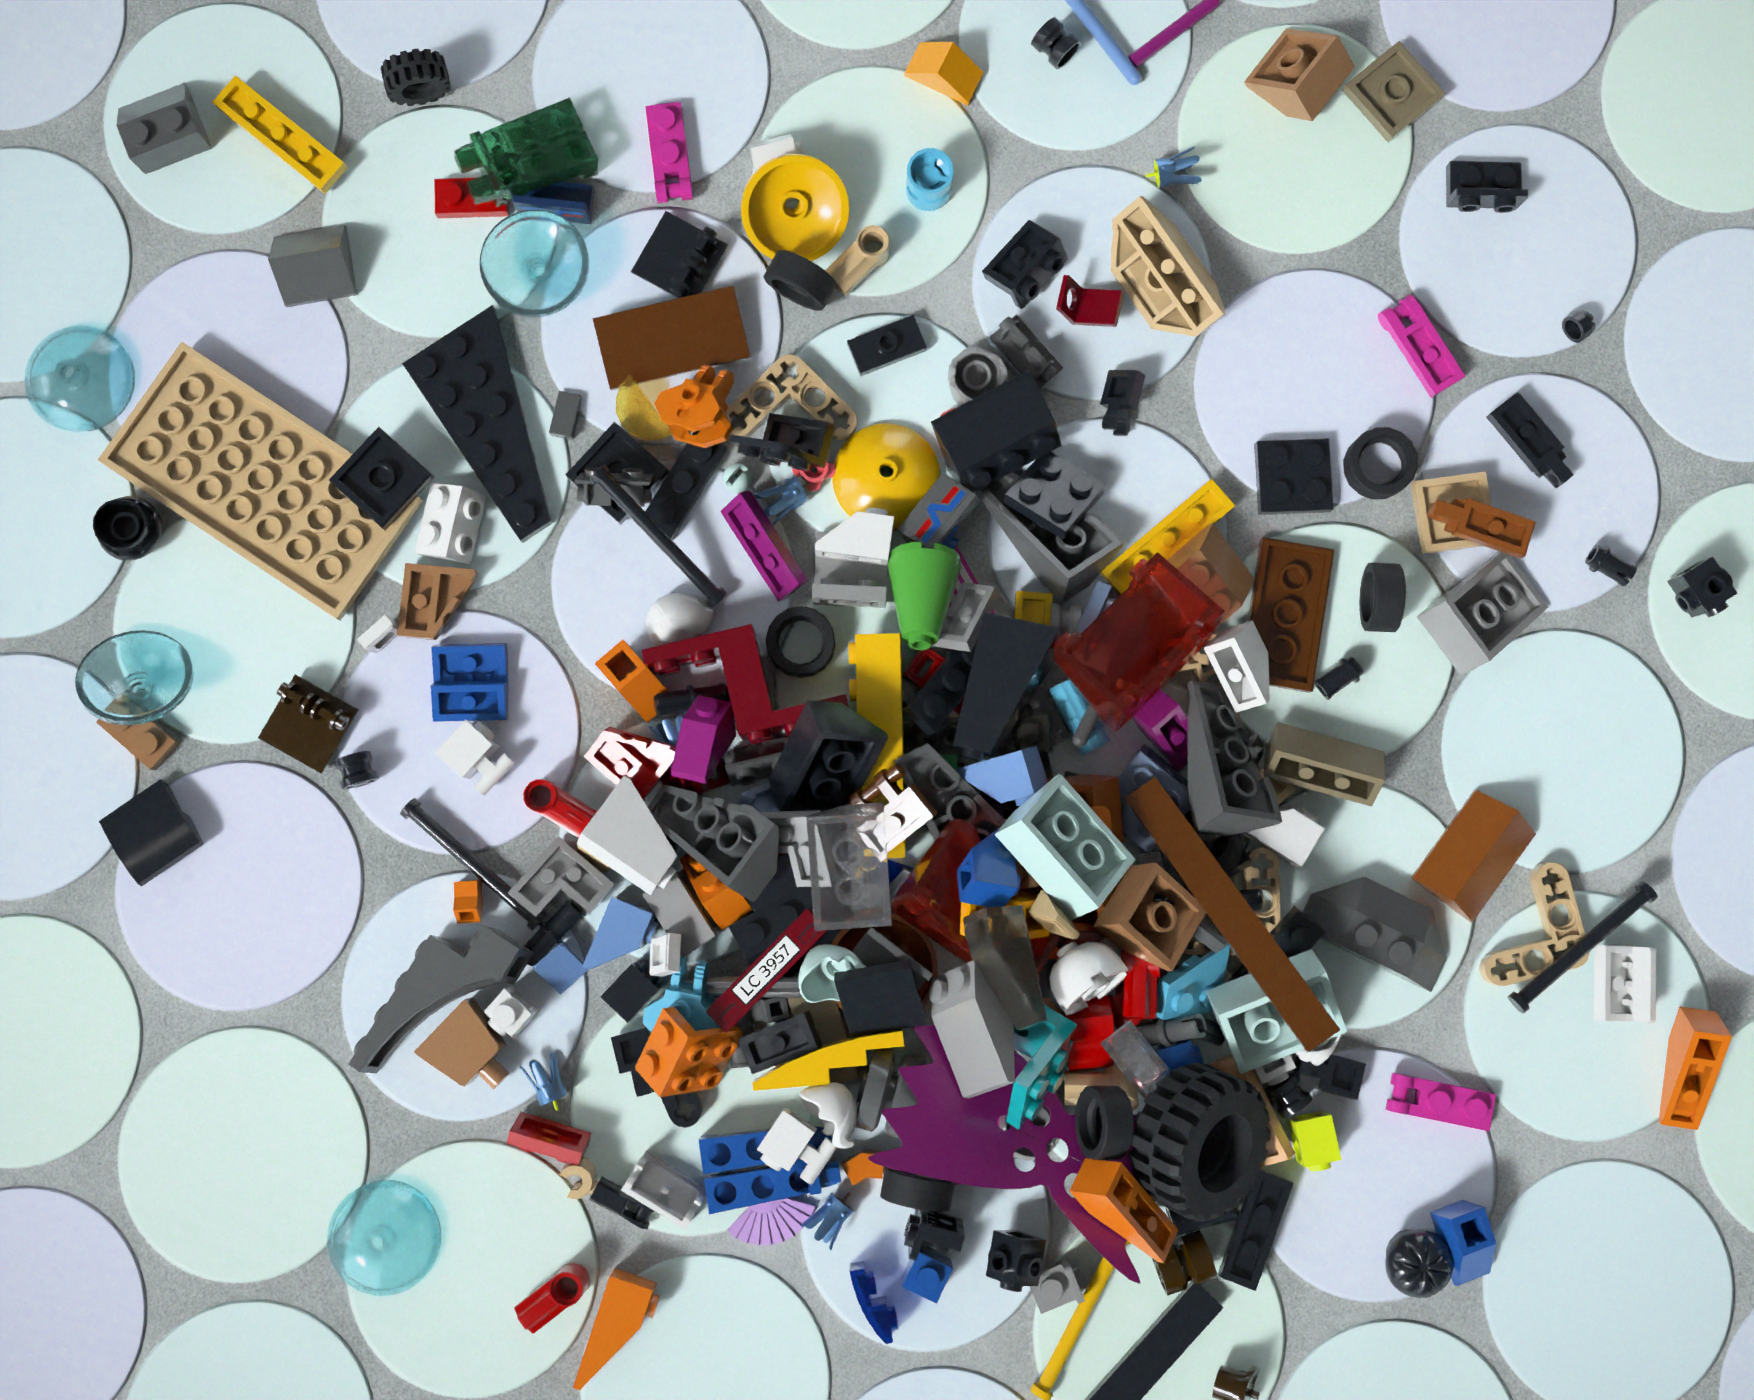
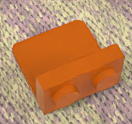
(685, 1059)

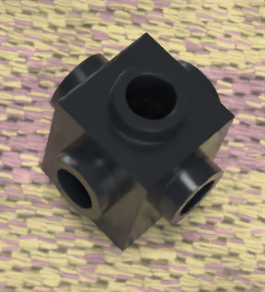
(1703, 588)
(1015, 1259)

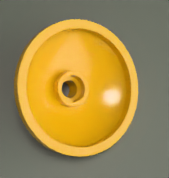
(808, 228)
(861, 457)

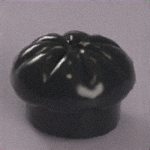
(128, 527)
(1418, 1263)

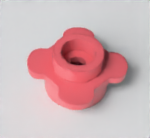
(817, 478)

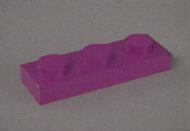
(763, 545)

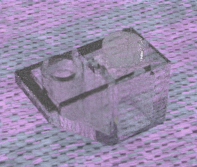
(1136, 1058)

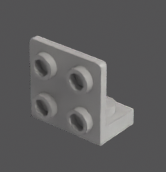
(848, 582)

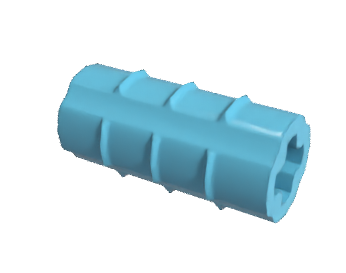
(1072, 708)

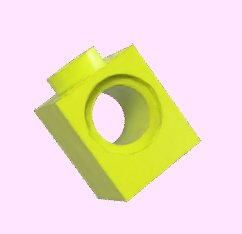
(1314, 1140)

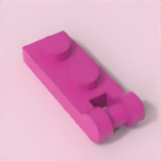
(669, 151)
(1421, 346)
(1442, 1102)

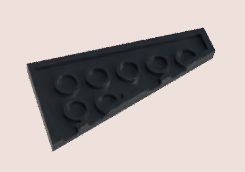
(478, 403)

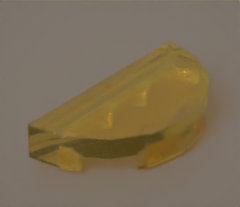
(638, 413)

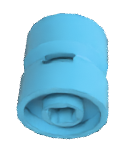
(929, 179)

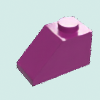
(1166, 728)
(703, 739)

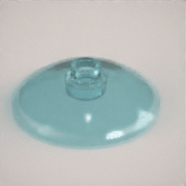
(528, 242)
(94, 392)
(130, 663)
(403, 1222)

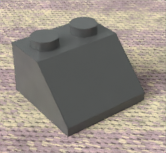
(162, 129)

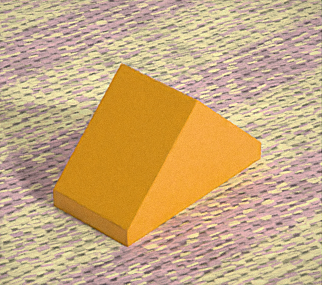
(945, 70)

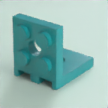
(1049, 1050)

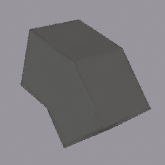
(769, 1010)

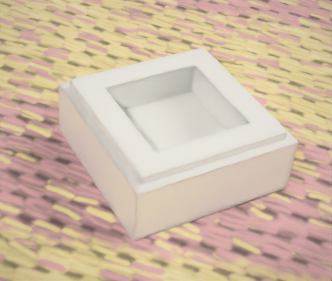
(379, 634)
(665, 954)

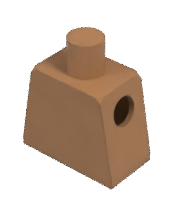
(465, 1047)

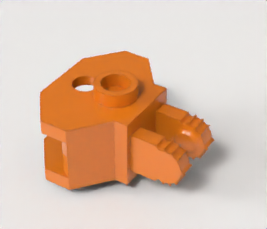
(698, 406)

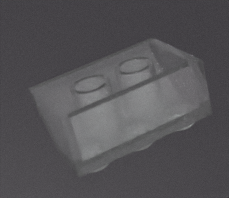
(849, 867)

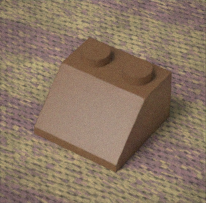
(1301, 72)
(1214, 569)
(1147, 927)

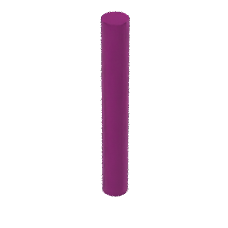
(1172, 31)

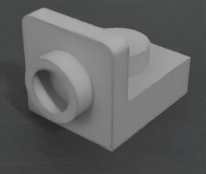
(1058, 1286)

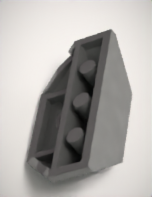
(1381, 929)

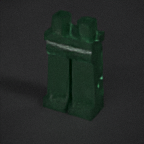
(527, 154)

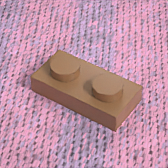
(146, 741)

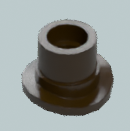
(1235, 1384)

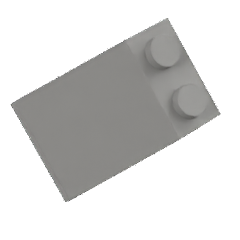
(1483, 613)
(973, 1030)

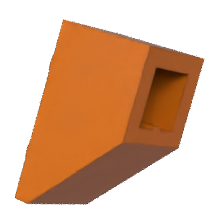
(631, 678)
(719, 900)

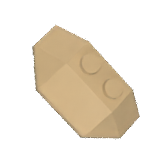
(1162, 272)

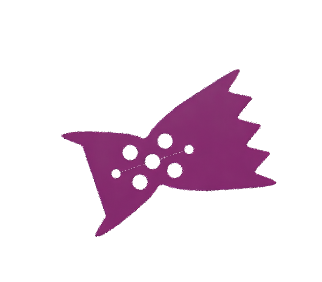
(963, 1144)

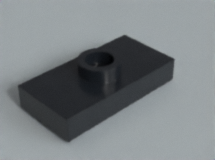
(886, 345)

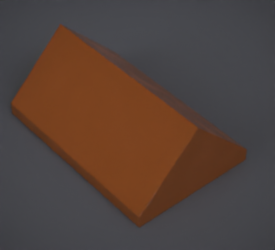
(1474, 854)

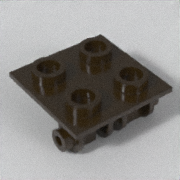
(307, 723)

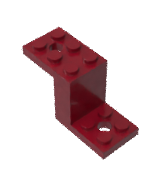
(743, 675)

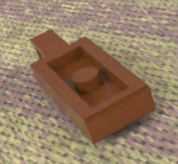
(1484, 525)

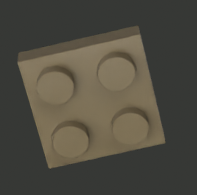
(1393, 91)

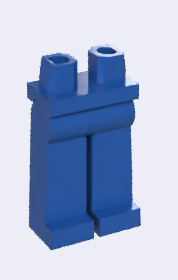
(754, 1185)

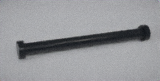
(657, 535)
(468, 859)
(1642, 895)

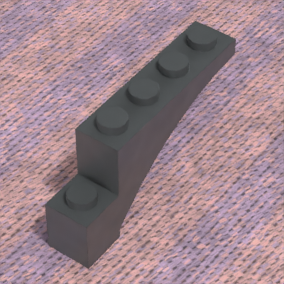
(434, 980)

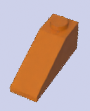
(1692, 1066)
(1124, 1206)
(619, 1317)

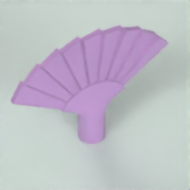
(771, 1221)

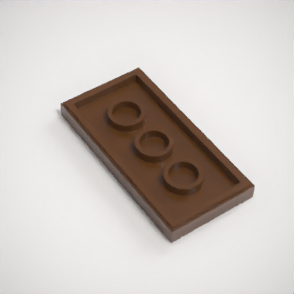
(672, 337)
(1290, 608)

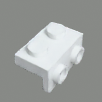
(450, 523)
(1624, 983)

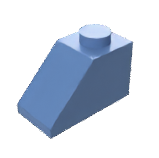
(1008, 776)
(621, 931)

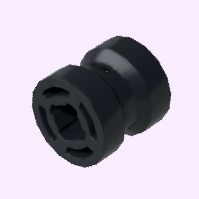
(1055, 43)

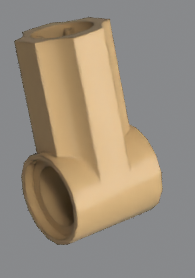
(856, 262)
(1111, 1076)

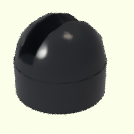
(1578, 326)

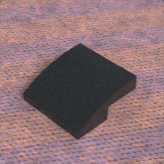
(151, 832)

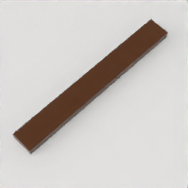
(1232, 915)

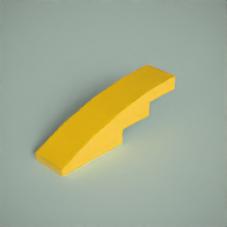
(815, 1066)

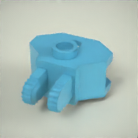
(686, 998)

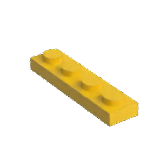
(280, 134)
(1171, 533)

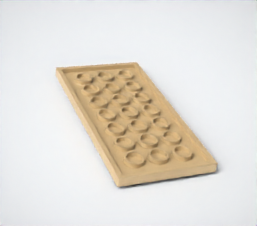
(251, 480)

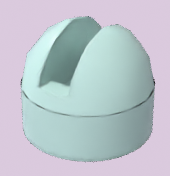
(743, 481)

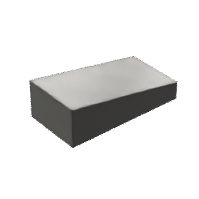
(565, 415)

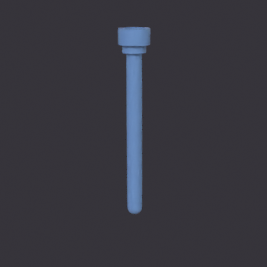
(1106, 41)

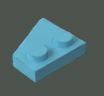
(1184, 989)

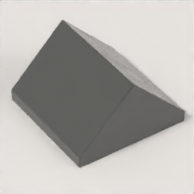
(313, 266)

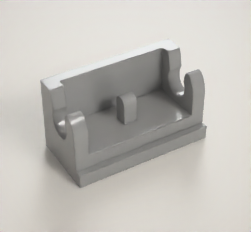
(682, 913)

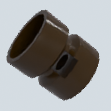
(1186, 1263)

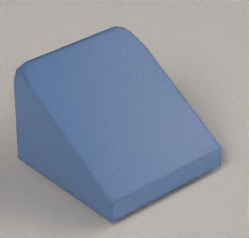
(560, 968)

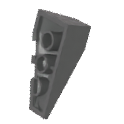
(1059, 564)
(1223, 780)
(947, 793)
(724, 837)

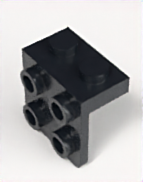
(789, 440)

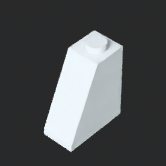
(630, 839)

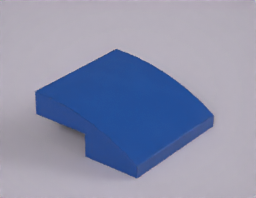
(469, 682)

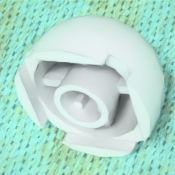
(1084, 974)

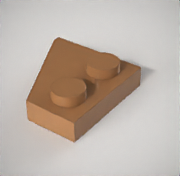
(431, 598)

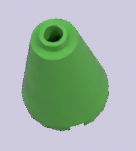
(922, 590)

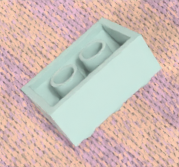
(1066, 848)
(1254, 1026)

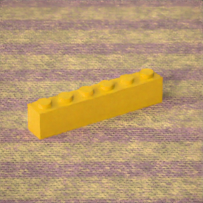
(880, 700)

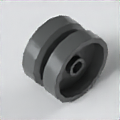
(883, 1090)

